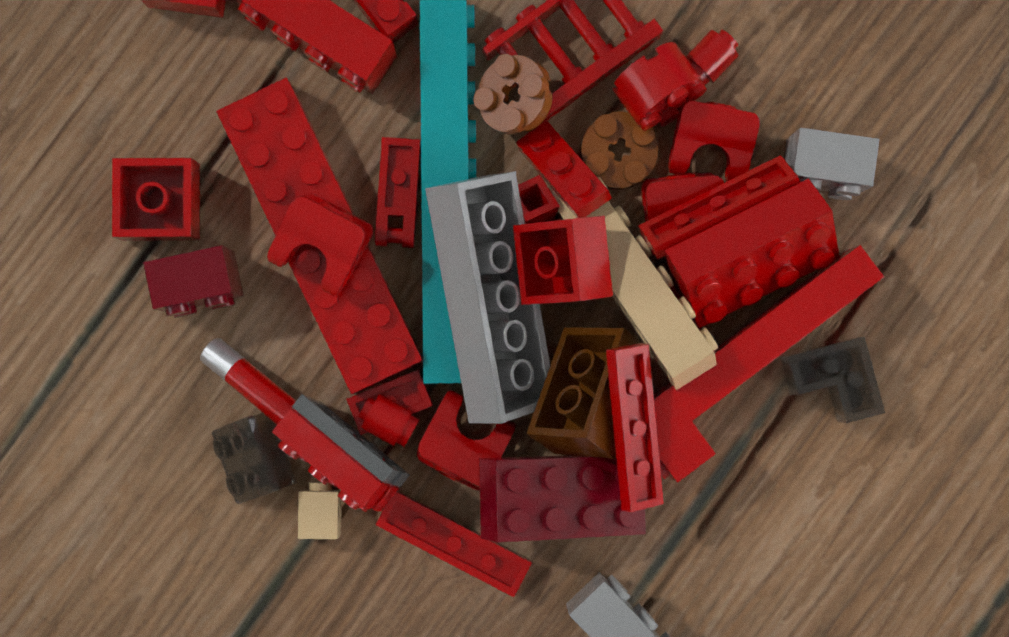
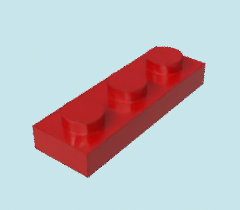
(563, 170)

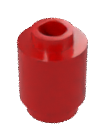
(713, 55)
(387, 420)

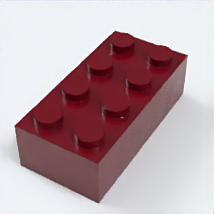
(553, 499)

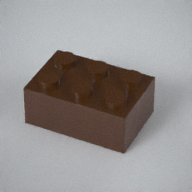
(575, 399)

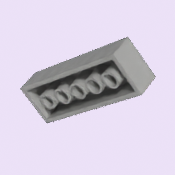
(494, 336)

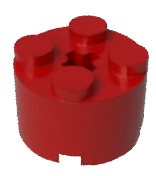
(658, 86)

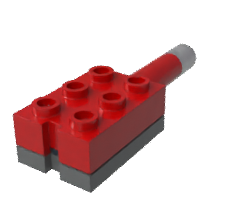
(313, 433)

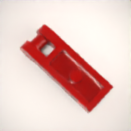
(398, 190)

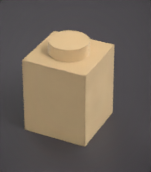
(319, 512)

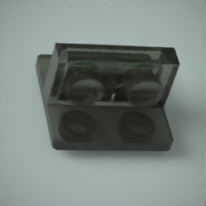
(252, 458)

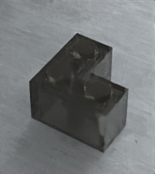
(846, 372)

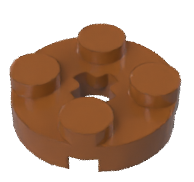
(495, 87)
(631, 169)

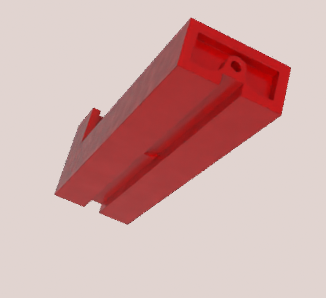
(749, 351)

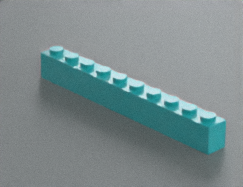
(444, 157)

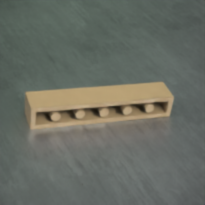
(649, 303)

